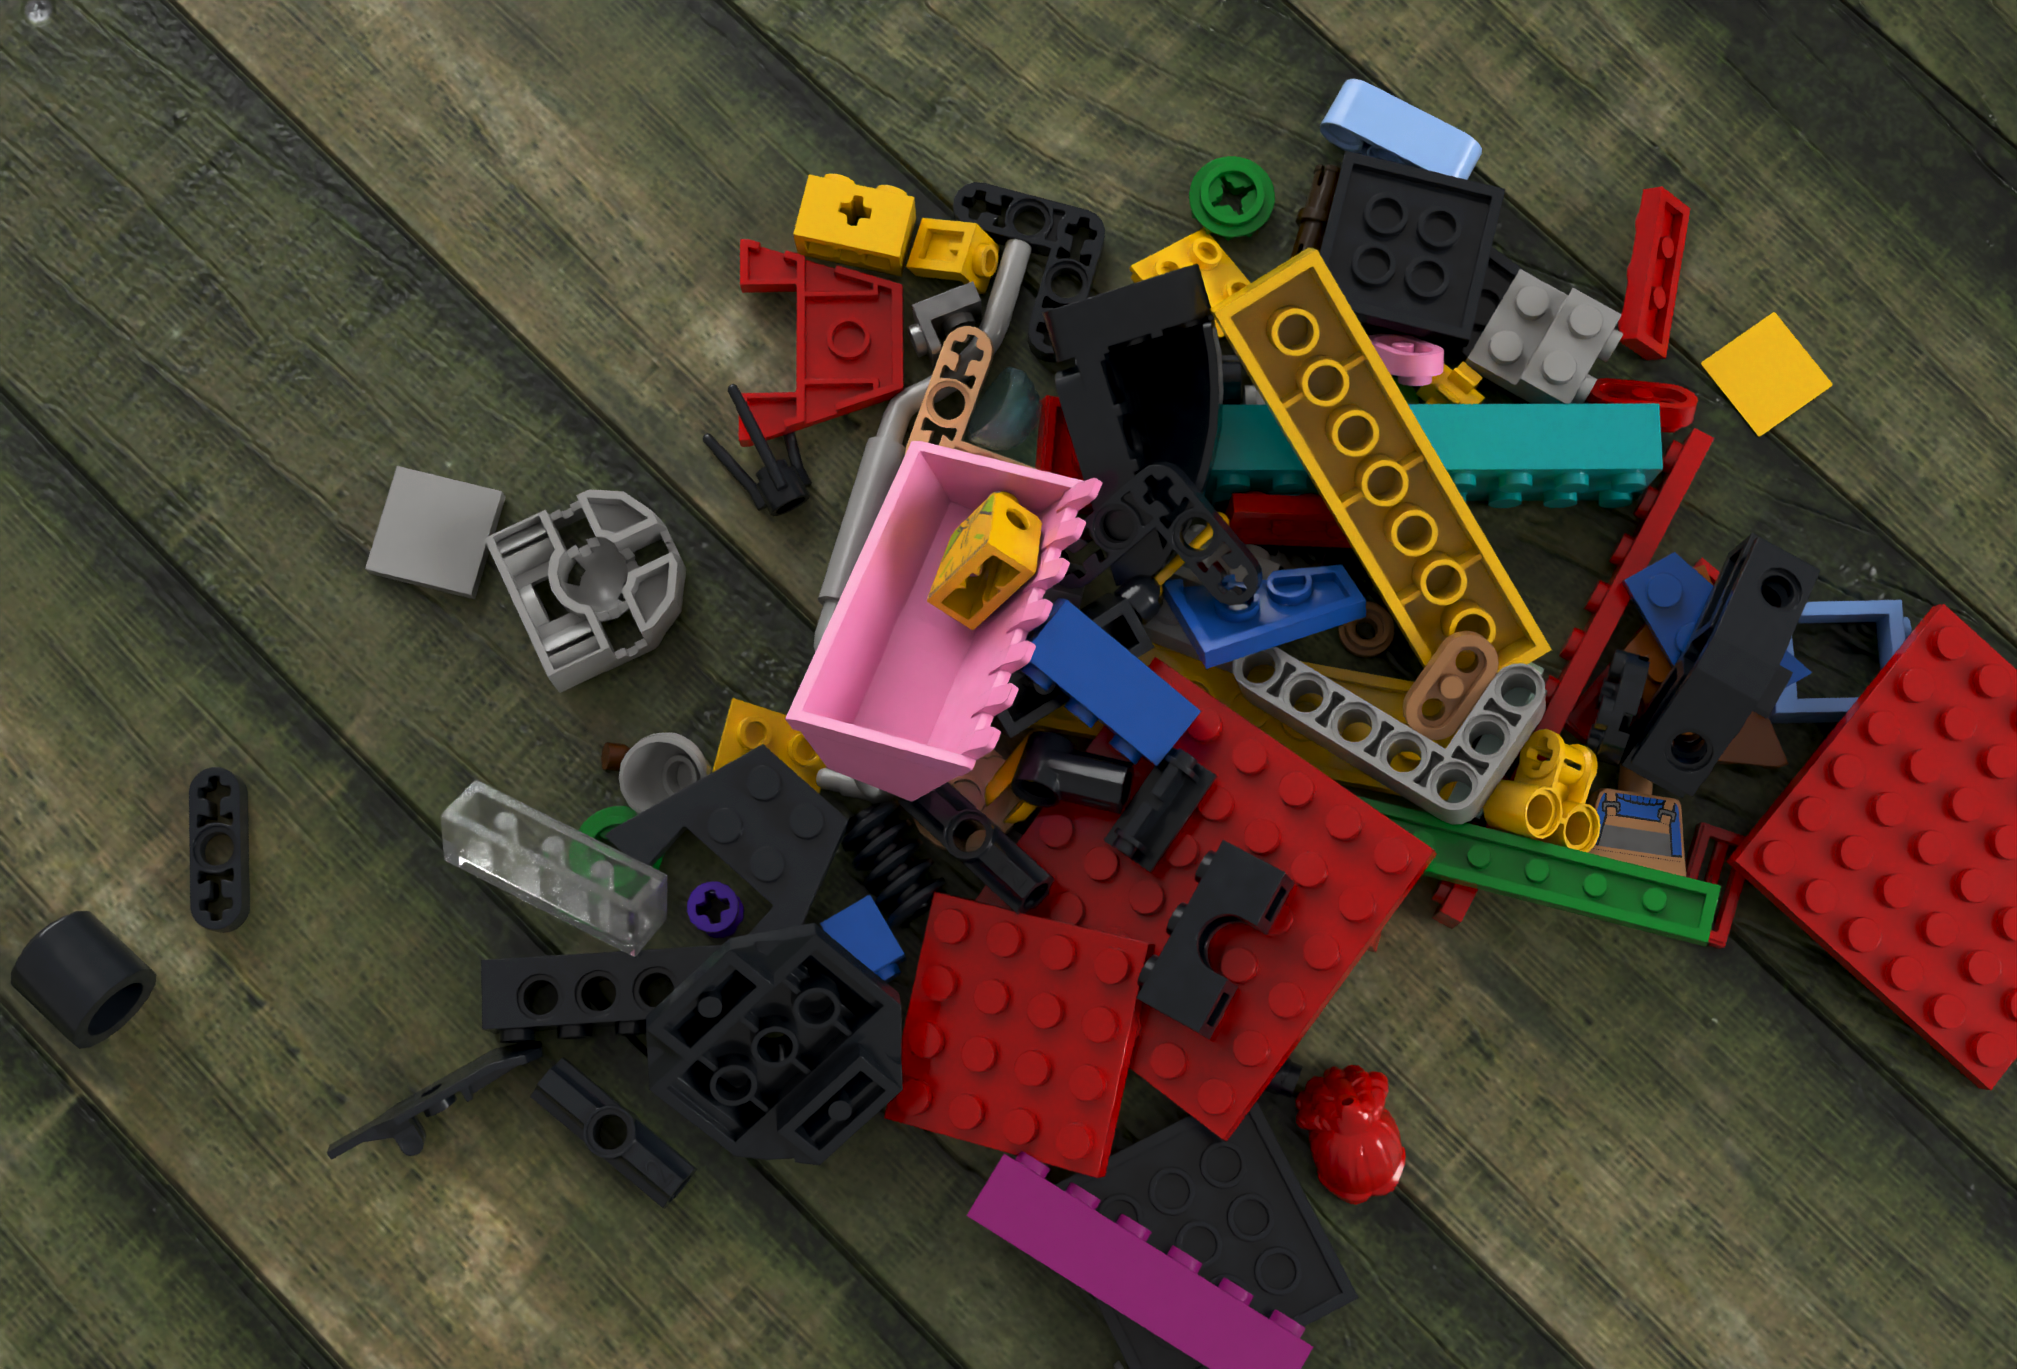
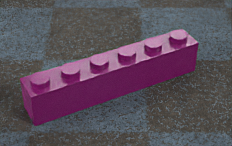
(1131, 1274)

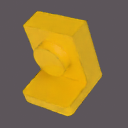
(954, 252)

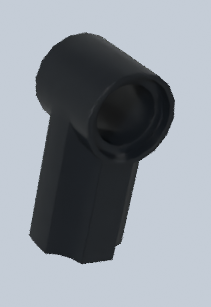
(1057, 771)

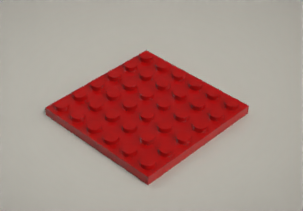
(1268, 801)
(1907, 844)

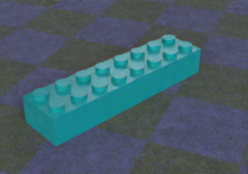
(1487, 449)

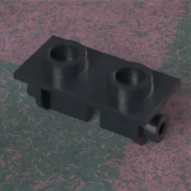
(1160, 808)

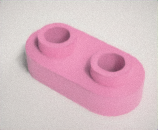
(1409, 358)

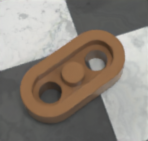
(1454, 686)

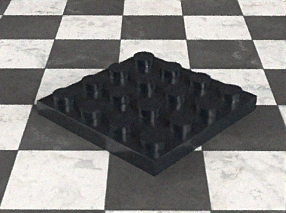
(1231, 1211)

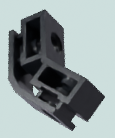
(1725, 668)

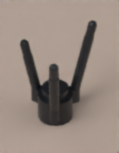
(779, 485)

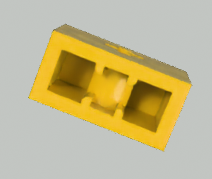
(878, 240)

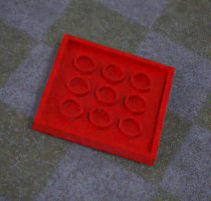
(1020, 1033)

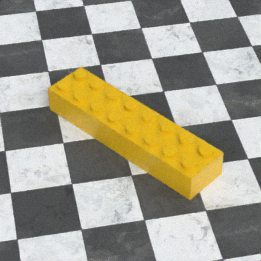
(1374, 463)

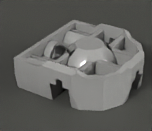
(577, 643)

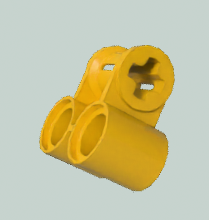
(1548, 796)

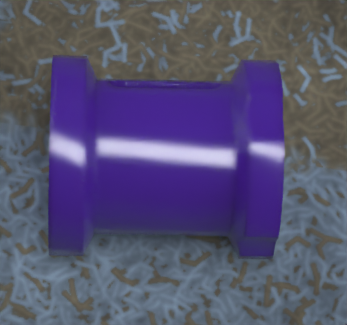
(701, 901)

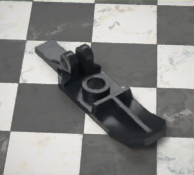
(401, 1120)

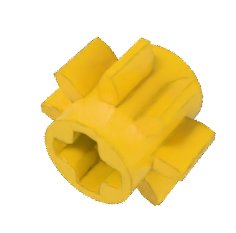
(1453, 387)

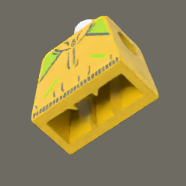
(999, 547)

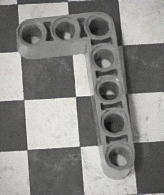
(1392, 737)

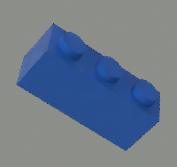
(1107, 684)

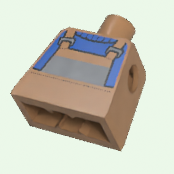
(1639, 825)

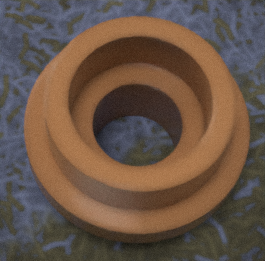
(1384, 632)

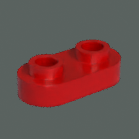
(1675, 402)

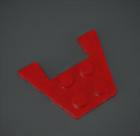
(845, 340)

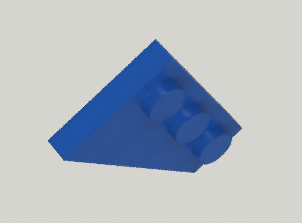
(1671, 601)
(1281, 611)

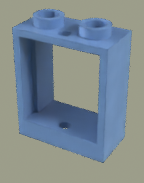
(1891, 634)

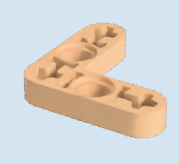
(937, 383)

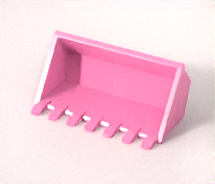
(897, 683)

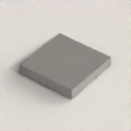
(435, 532)

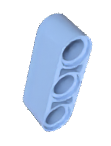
(1389, 129)

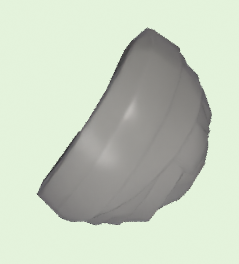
(660, 768)

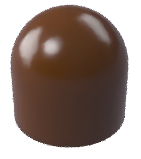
(613, 755)

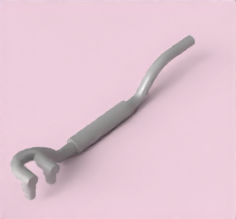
(882, 461)

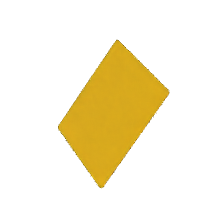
(1766, 374)

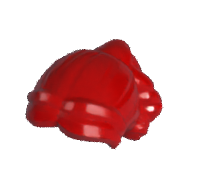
(1352, 1133)

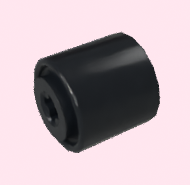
(82, 978)

